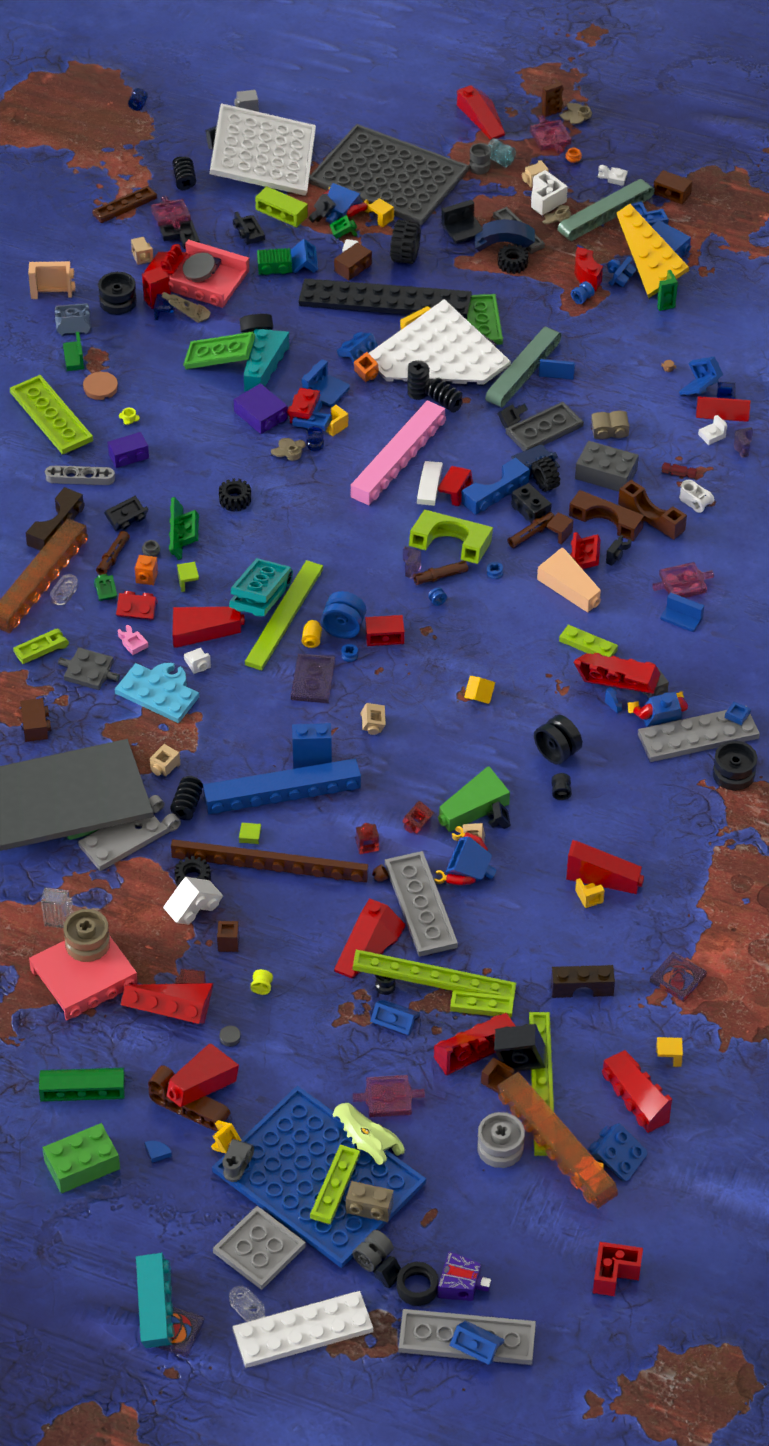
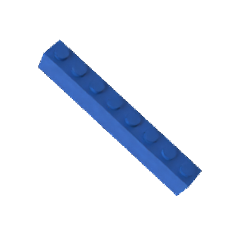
(282, 786)

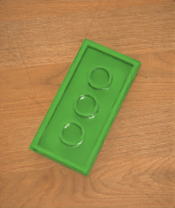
(485, 317)
(219, 350)

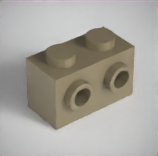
(369, 1201)

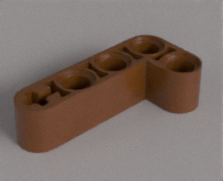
(202, 1111)

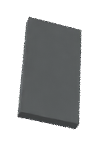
(544, 427)

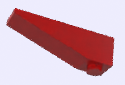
(480, 111)
(373, 933)

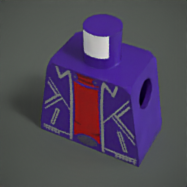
(461, 1278)

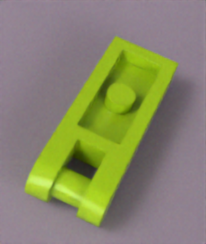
(40, 646)

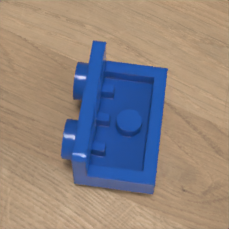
(358, 346)

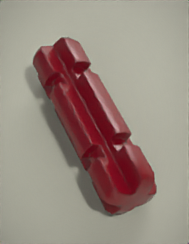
(679, 470)

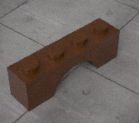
(587, 506)
(670, 522)

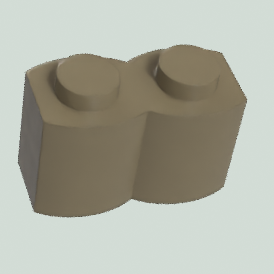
(610, 424)

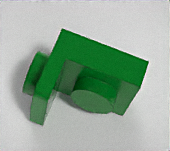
(343, 226)
(105, 587)

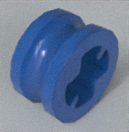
(495, 566)
(437, 596)
(349, 648)

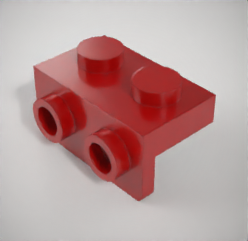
(303, 403)
(586, 550)
(136, 605)

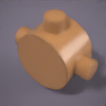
(668, 365)

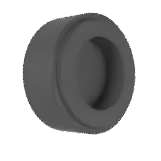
(230, 1036)

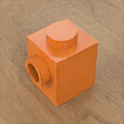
(366, 367)
(146, 570)

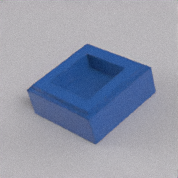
(737, 713)

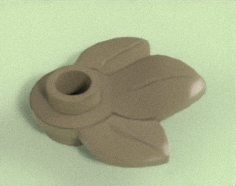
(576, 113)
(561, 214)
(289, 448)

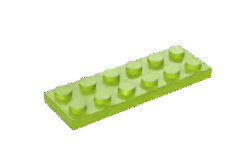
(51, 414)

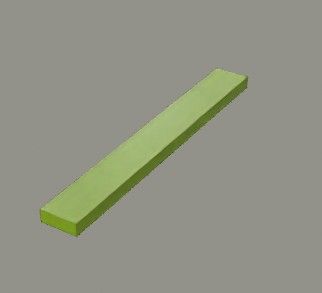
(283, 615)
(430, 974)
(542, 1078)

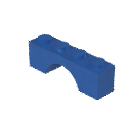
(479, 496)

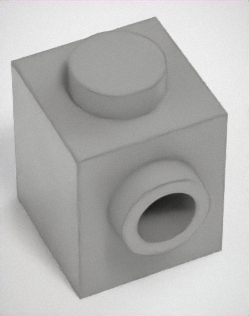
(247, 100)

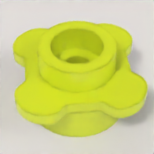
(129, 416)

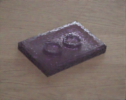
(313, 678)

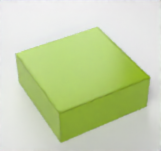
(249, 833)

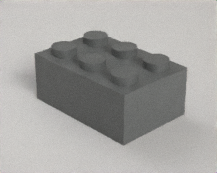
(606, 466)

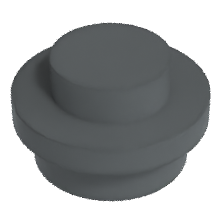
(151, 548)

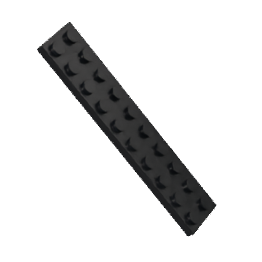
(379, 297)

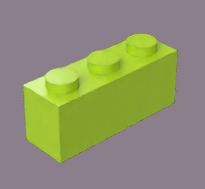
(281, 206)

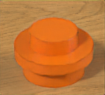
(573, 155)

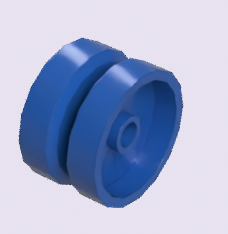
(343, 615)

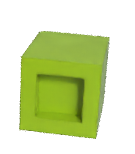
(186, 572)

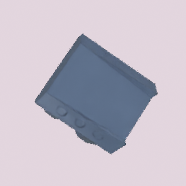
(72, 318)

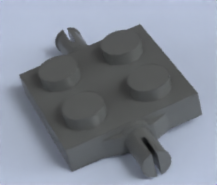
(88, 668)

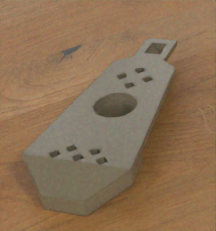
(196, 312)

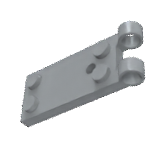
(119, 841)

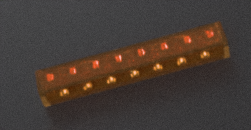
(41, 573)
(557, 1140)

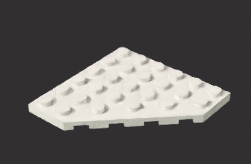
(444, 342)

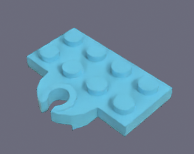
(158, 690)

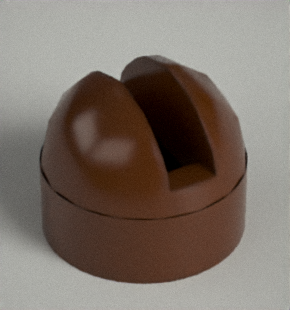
(380, 873)

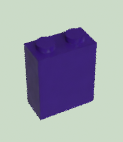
(260, 408)

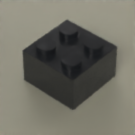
(520, 1047)

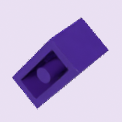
(128, 449)

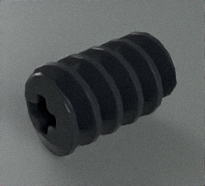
(184, 173)
(418, 379)
(444, 394)
(186, 797)

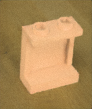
(51, 278)

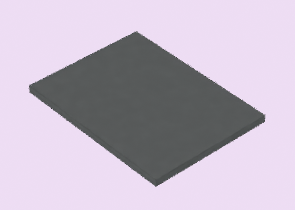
(391, 170)
(70, 794)

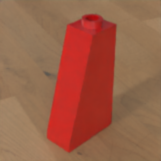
(204, 624)
(602, 869)
(202, 1076)

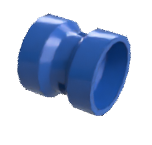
(582, 293)

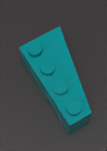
(265, 354)
(155, 1300)

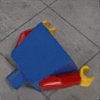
(346, 201)
(660, 708)
(468, 861)

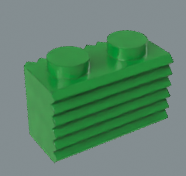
(274, 261)

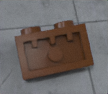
(552, 98)

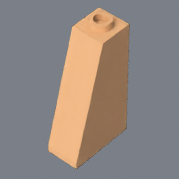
(569, 580)

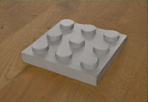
(259, 1247)

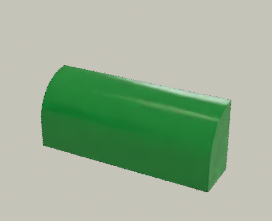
(82, 1084)

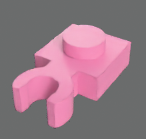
(132, 641)

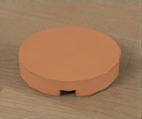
(100, 385)

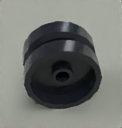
(117, 292)
(558, 739)
(735, 765)

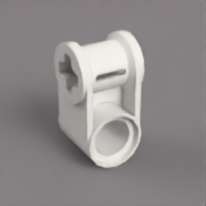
(694, 495)

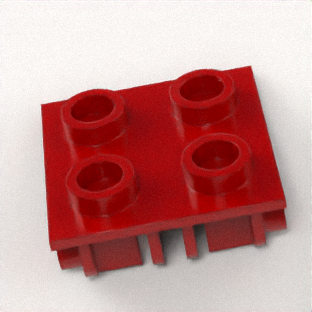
(169, 260)

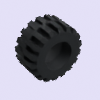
(405, 241)

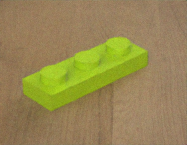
(587, 642)
(481, 1003)

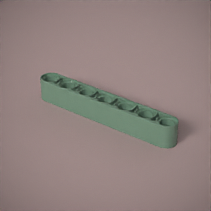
(604, 210)
(523, 367)

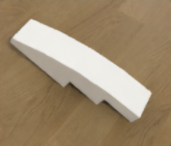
(429, 483)

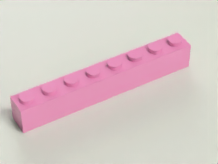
(398, 453)

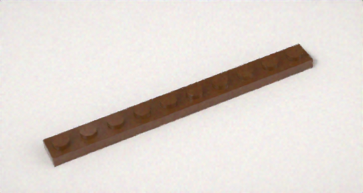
(270, 861)

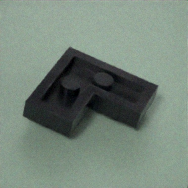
(184, 232)

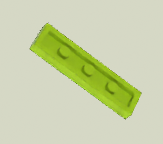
(335, 1184)

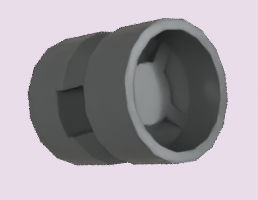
(480, 158)
(372, 1250)

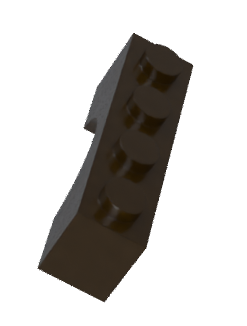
(68, 505)

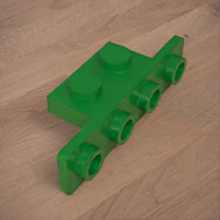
(183, 528)

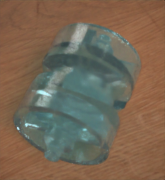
(501, 152)

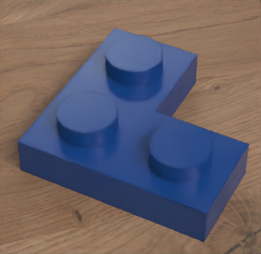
(651, 216)
(317, 419)

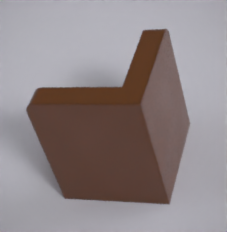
(562, 525)
(228, 936)
(495, 1073)

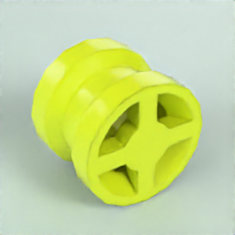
(261, 983)

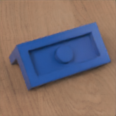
(304, 255)
(556, 369)
(683, 612)
(394, 1016)
(476, 1342)

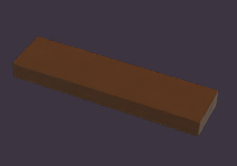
(124, 204)

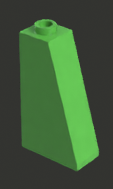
(473, 800)

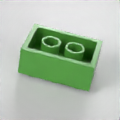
(81, 1158)

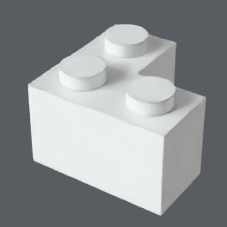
(547, 193)
(191, 897)

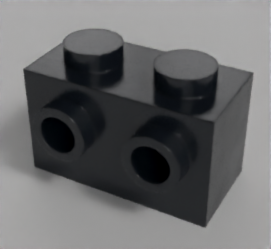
(530, 503)

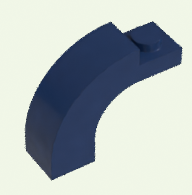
(505, 231)

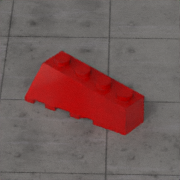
(618, 672)
(177, 1001)
(469, 1045)
(637, 1091)

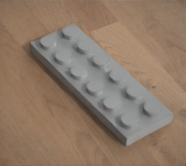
(694, 735)
(421, 903)
(432, 1333)

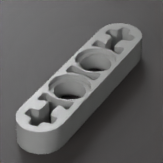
(80, 473)

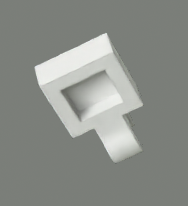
(614, 176)

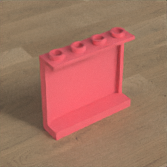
(220, 285)
(82, 984)

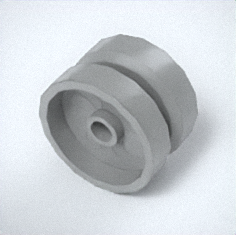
(500, 1140)

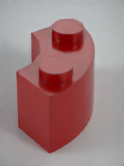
(587, 269)

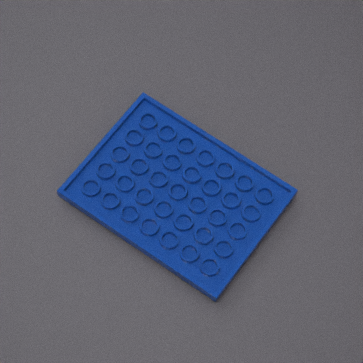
(290, 1165)

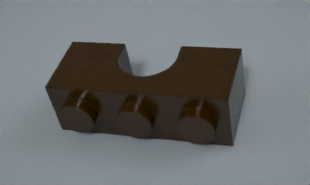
(569, 978)

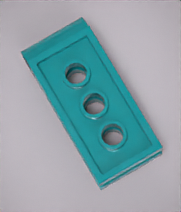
(260, 587)

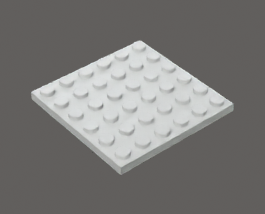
(262, 149)

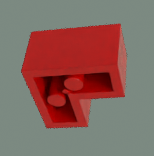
(615, 1262)

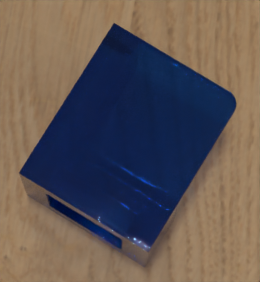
(162, 305)
(726, 390)

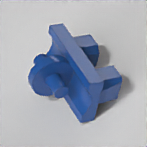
(618, 269)

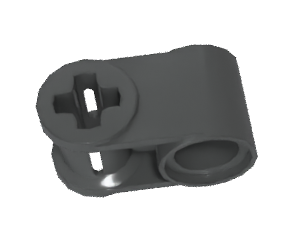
(236, 1160)

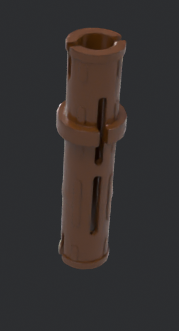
(516, 539)
(104, 566)
(433, 575)

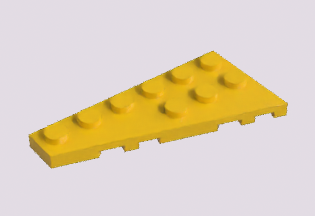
(649, 250)

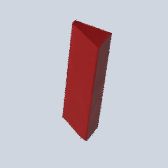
(725, 408)

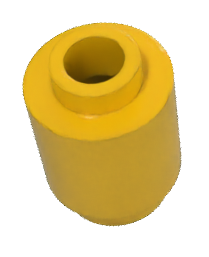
(312, 634)

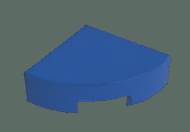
(611, 700)
(157, 1150)

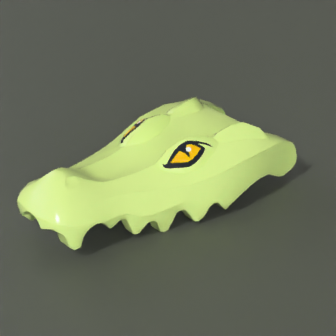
(367, 1134)

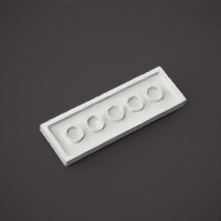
(302, 1329)

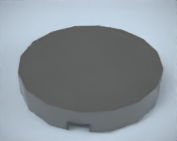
(199, 267)

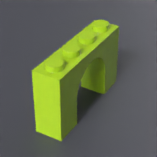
(434, 525)

